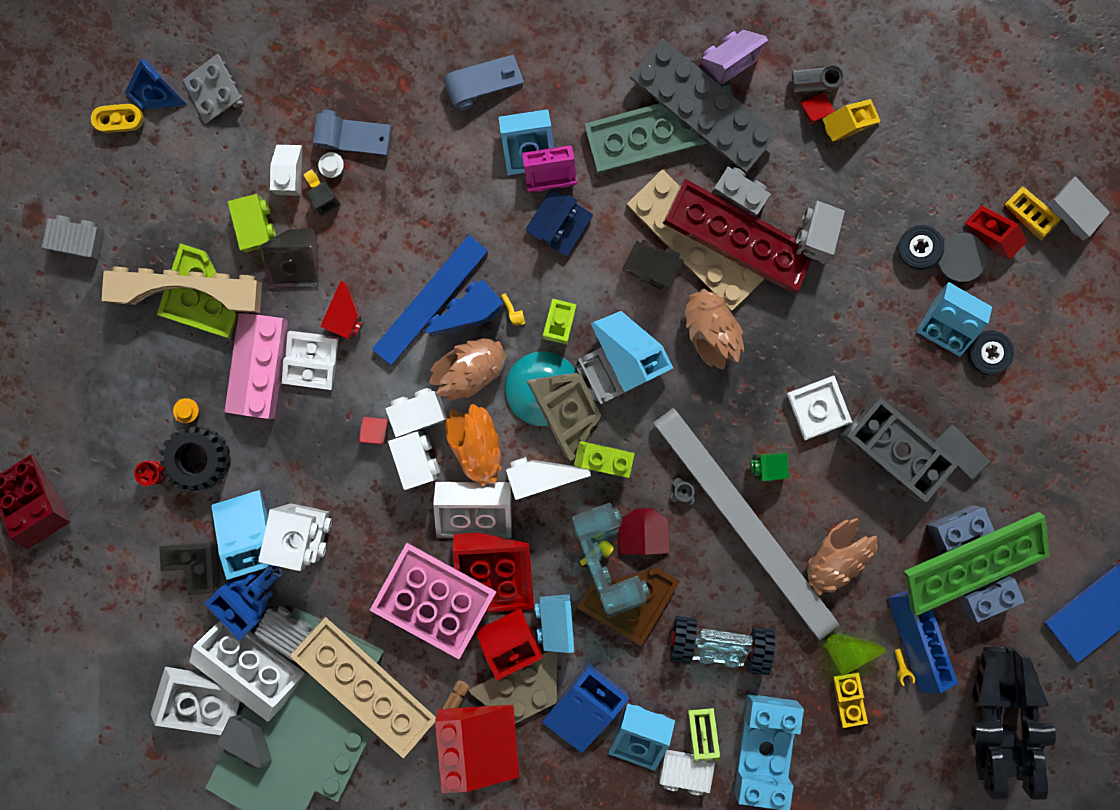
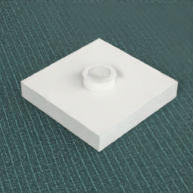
(819, 407)

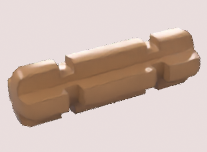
(456, 697)

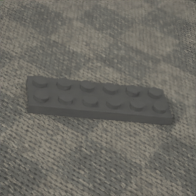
(703, 105)

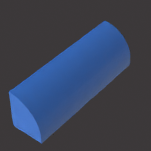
(923, 646)

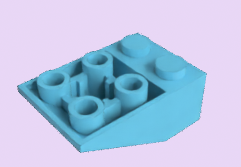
(630, 350)
(240, 533)

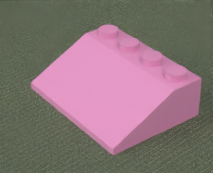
(433, 600)

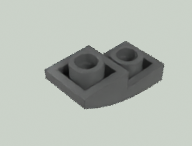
(968, 456)

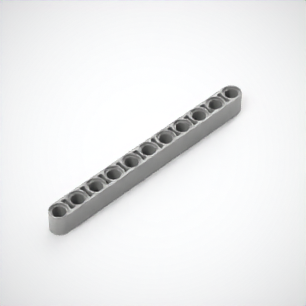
(746, 524)

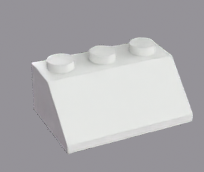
(473, 509)

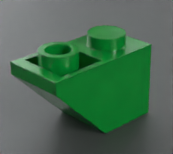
(770, 466)

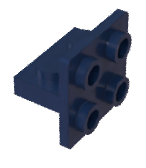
(559, 222)

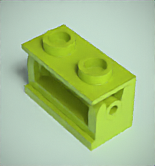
(251, 222)
(604, 459)

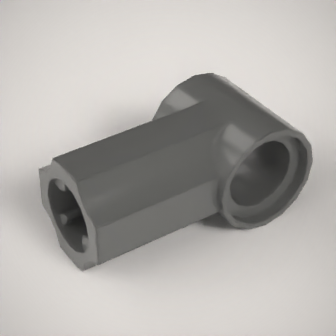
(814, 79)

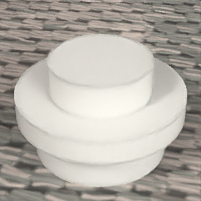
(331, 165)

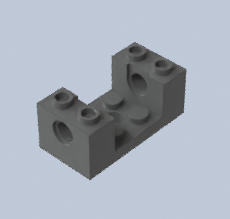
(878, 432)

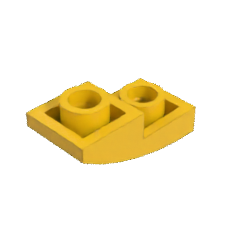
(850, 700)

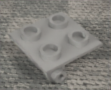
(212, 89)

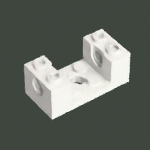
(289, 536)

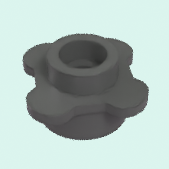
(690, 488)

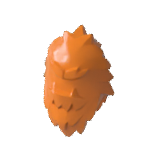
(475, 444)

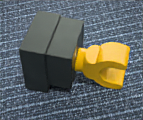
(321, 194)

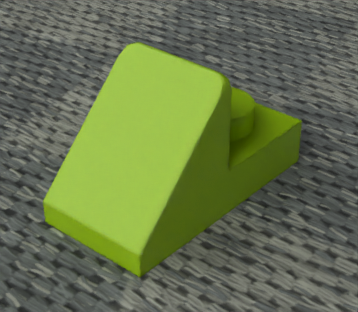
(559, 321)

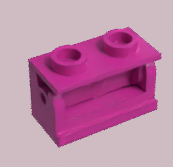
(549, 168)

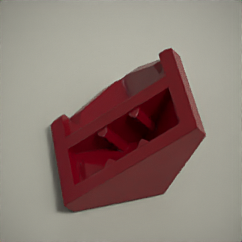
(644, 533)

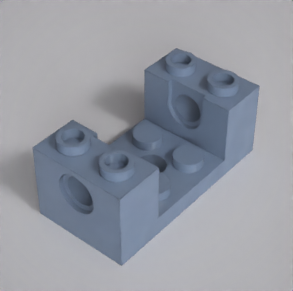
(959, 530)

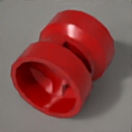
(144, 474)

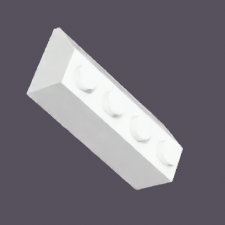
(247, 669)

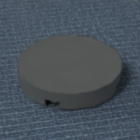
(962, 257)

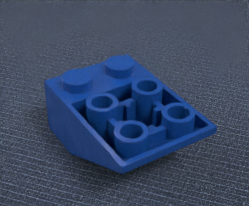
(471, 310)
(586, 708)

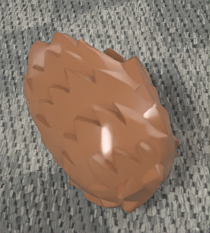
(713, 329)
(468, 368)
(838, 559)

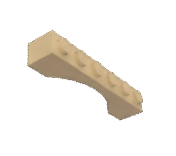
(131, 287)

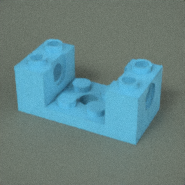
(764, 777)

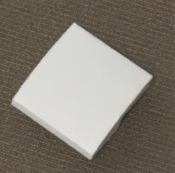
(310, 360)

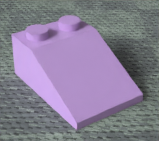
(733, 55)

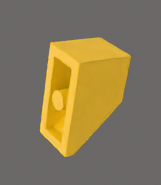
(851, 120)

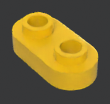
(118, 118)

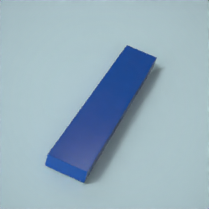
(430, 300)

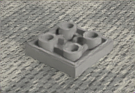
(1078, 208)

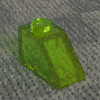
(851, 652)

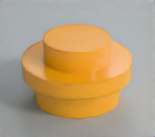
(186, 410)

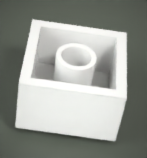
(416, 413)
(414, 459)

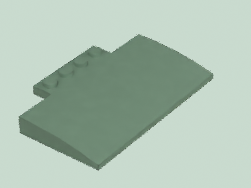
(310, 744)

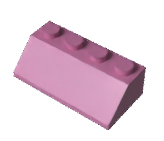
(256, 365)

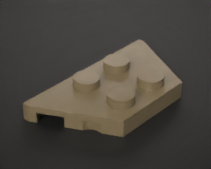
(566, 408)
(527, 689)

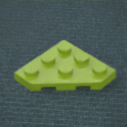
(195, 306)

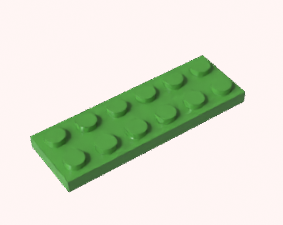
(977, 563)

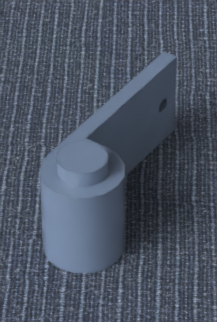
(478, 80)
(349, 135)

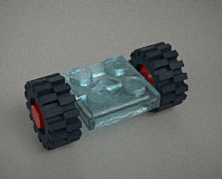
(722, 647)

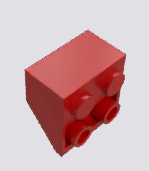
(509, 644)

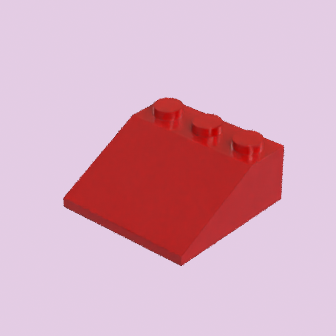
(476, 747)

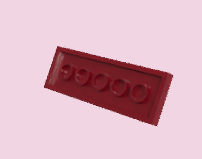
(737, 236)

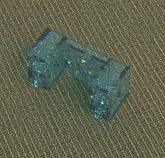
(595, 526)

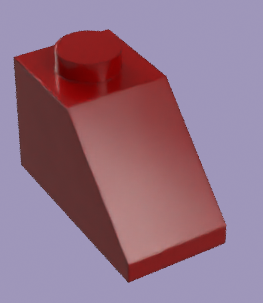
(996, 232)
(343, 314)

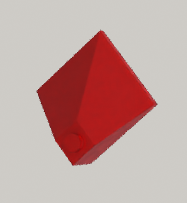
(498, 565)

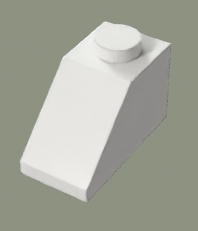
(286, 170)

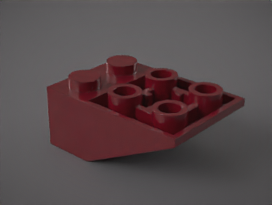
(30, 503)

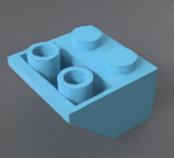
(955, 319)

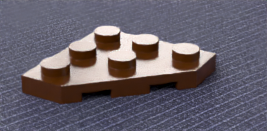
(638, 621)

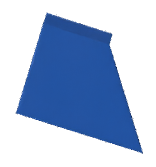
(150, 89)

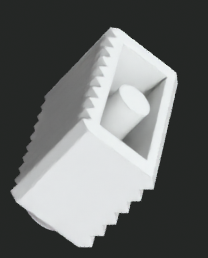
(680, 771)

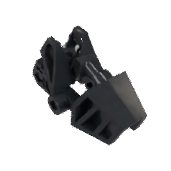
(1003, 681)

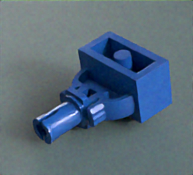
(242, 603)

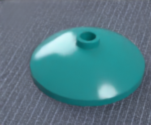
(532, 366)

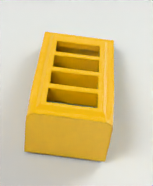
(1033, 226)

